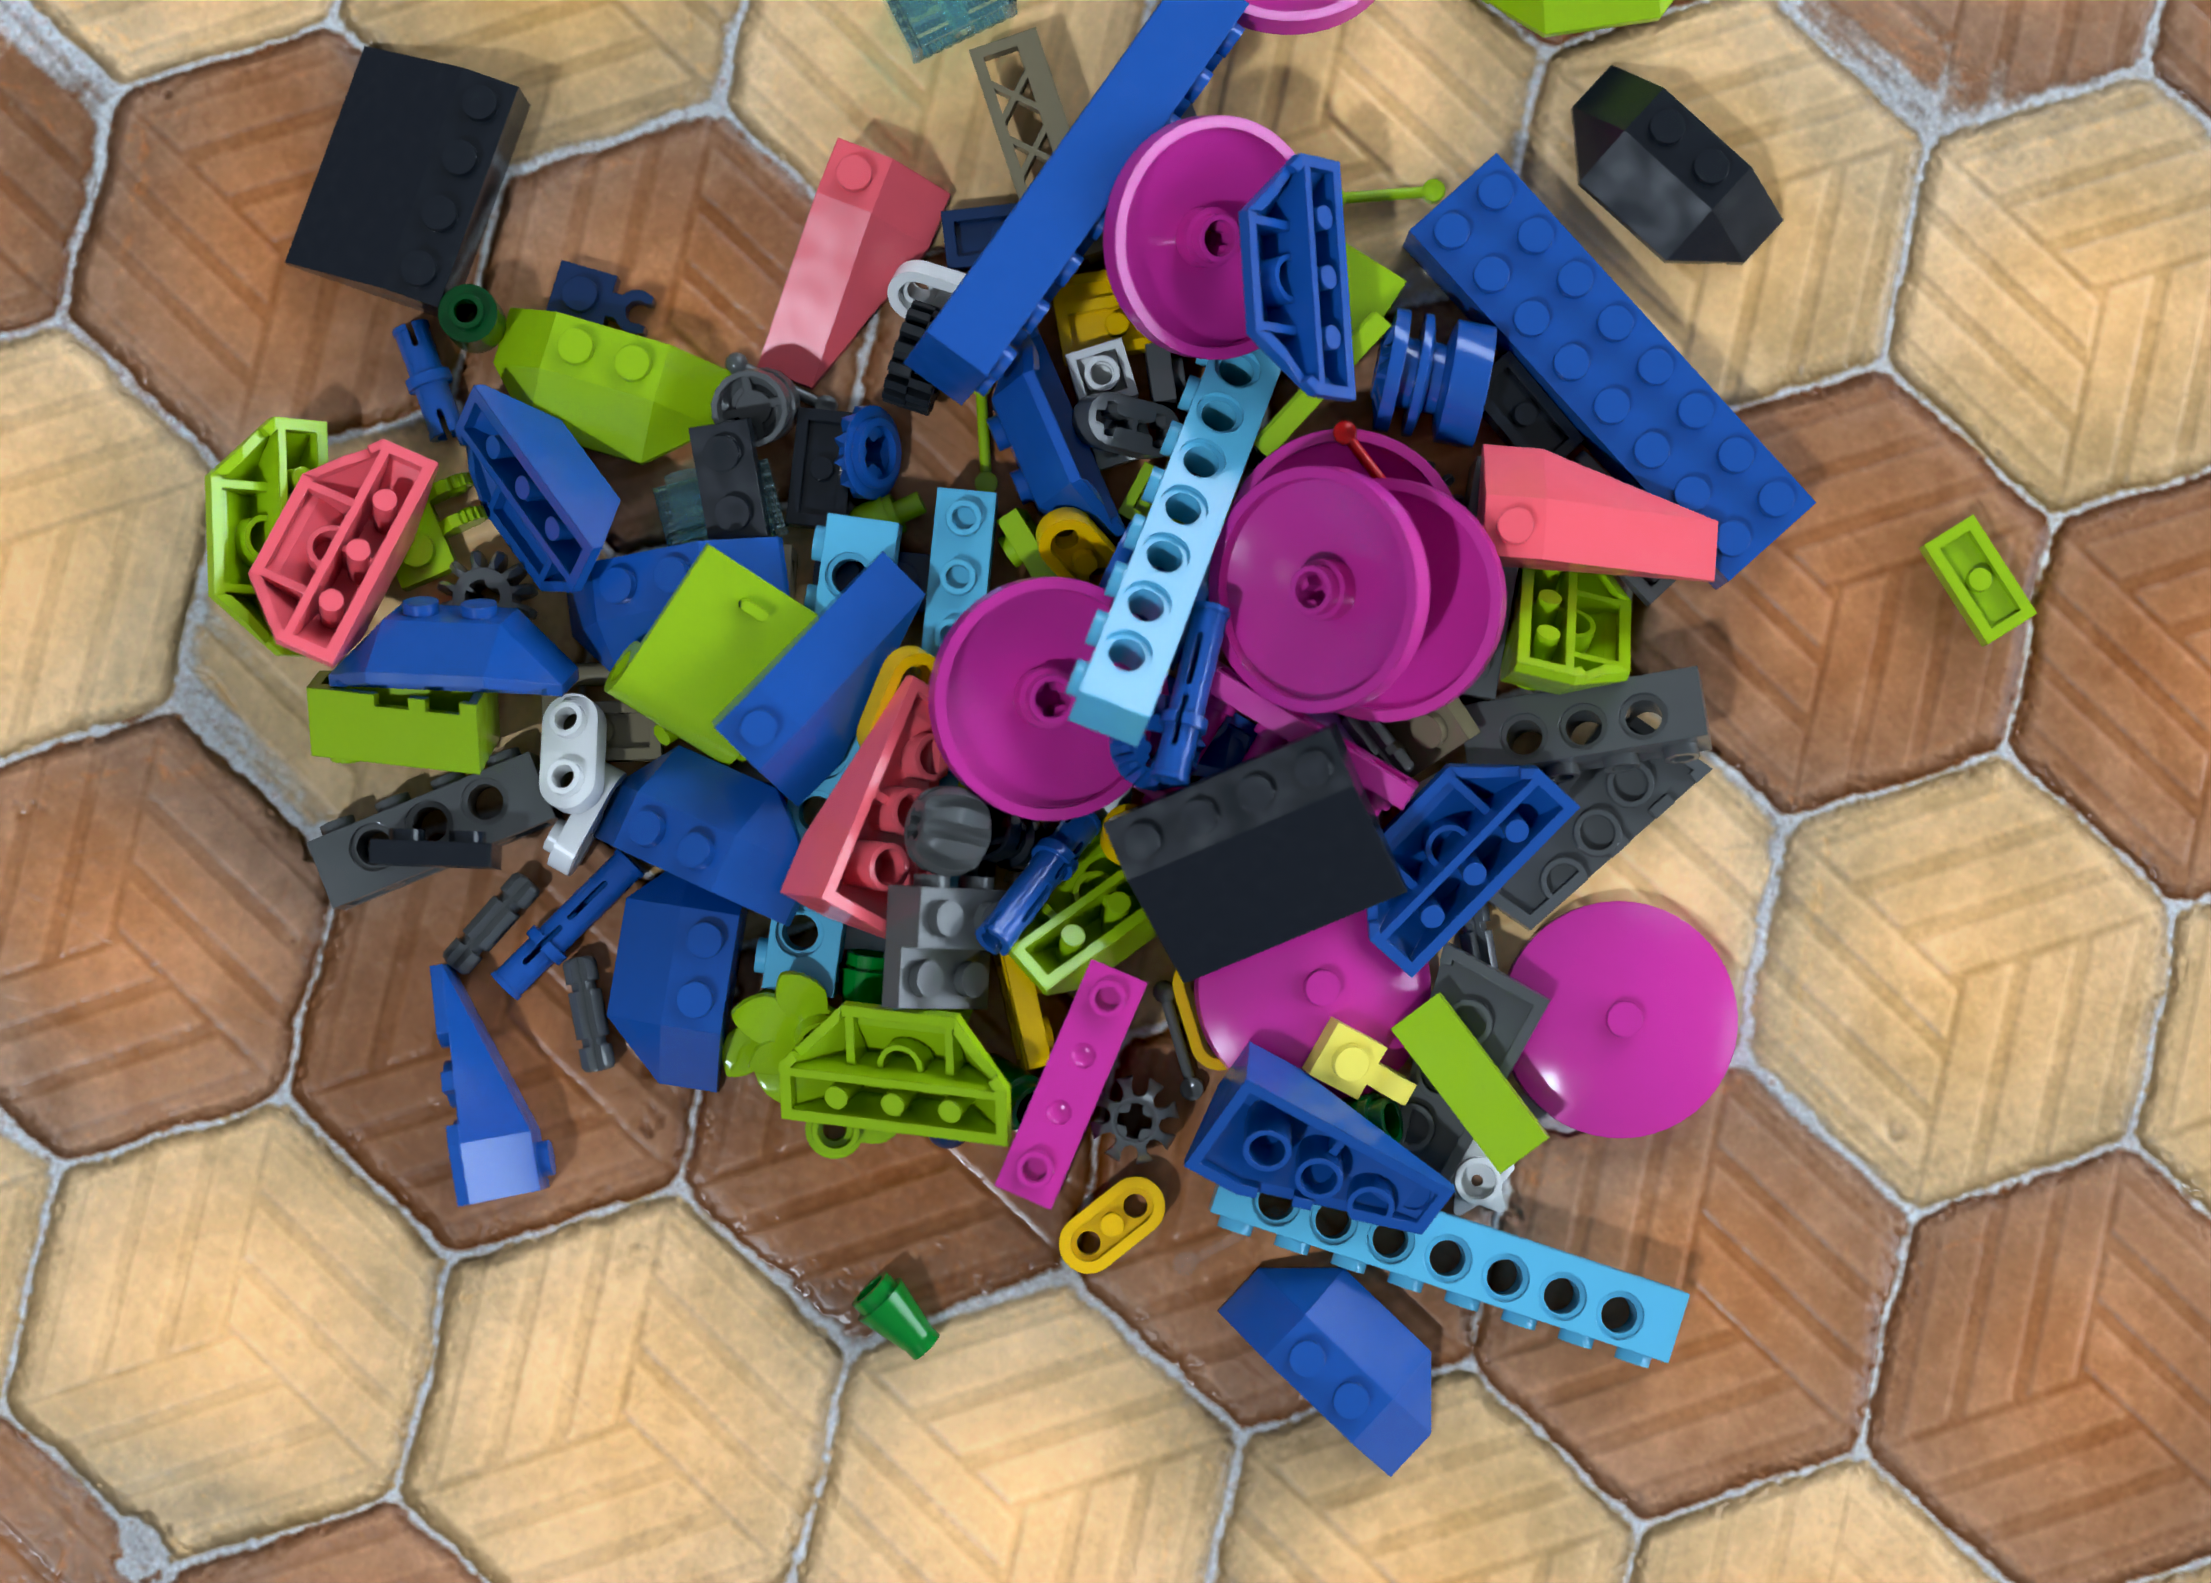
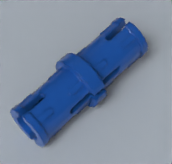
(428, 379)

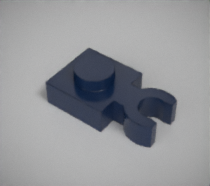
(594, 297)

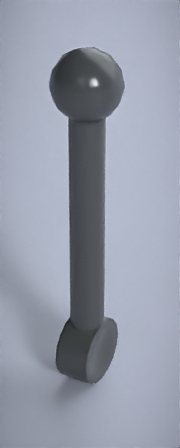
(738, 362)
(1192, 1086)

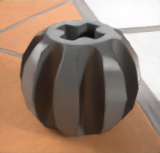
(947, 830)
(1144, 1134)

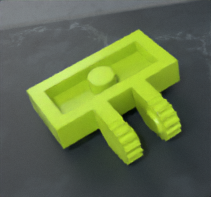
(431, 550)

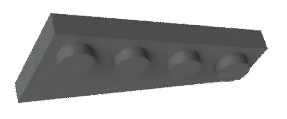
(1609, 817)

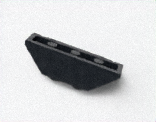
(1667, 174)

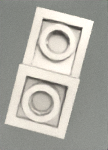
(1104, 370)

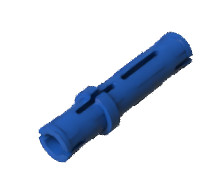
(1185, 716)
(1051, 863)
(567, 924)

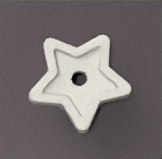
(1488, 1193)

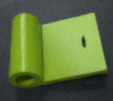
(706, 650)

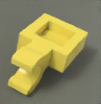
(1352, 1061)

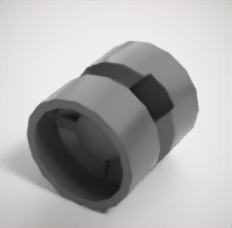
(761, 395)

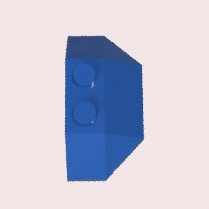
(1300, 276)
(1037, 426)
(537, 487)
(632, 589)
(457, 650)
(707, 829)
(1458, 849)
(677, 979)
(1340, 1355)

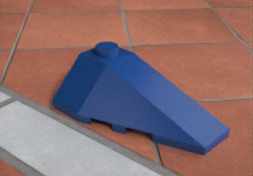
(810, 698)

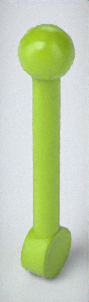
(1431, 193)
(986, 480)

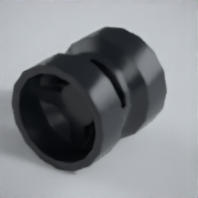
(1011, 840)

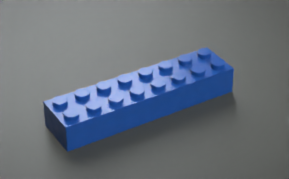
(1068, 199)
(1604, 362)

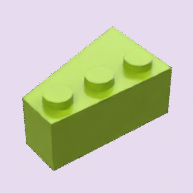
(402, 726)

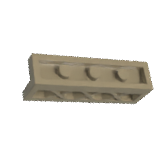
(1046, 104)

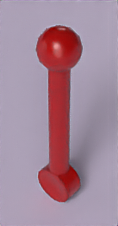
(1346, 435)

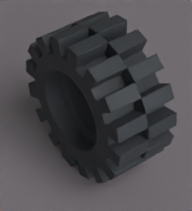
(902, 384)

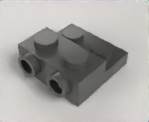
(933, 945)

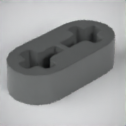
(1128, 413)

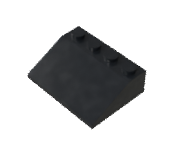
(409, 178)
(1256, 854)

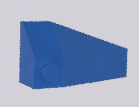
(495, 1139)
(1298, 1141)

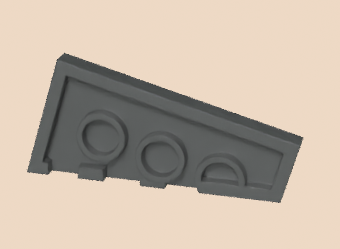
(1502, 1020)

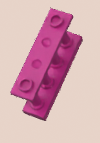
(1279, 725)
(1071, 1084)

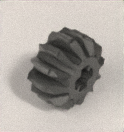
(492, 576)

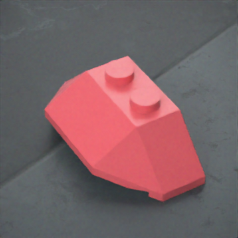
(340, 548)

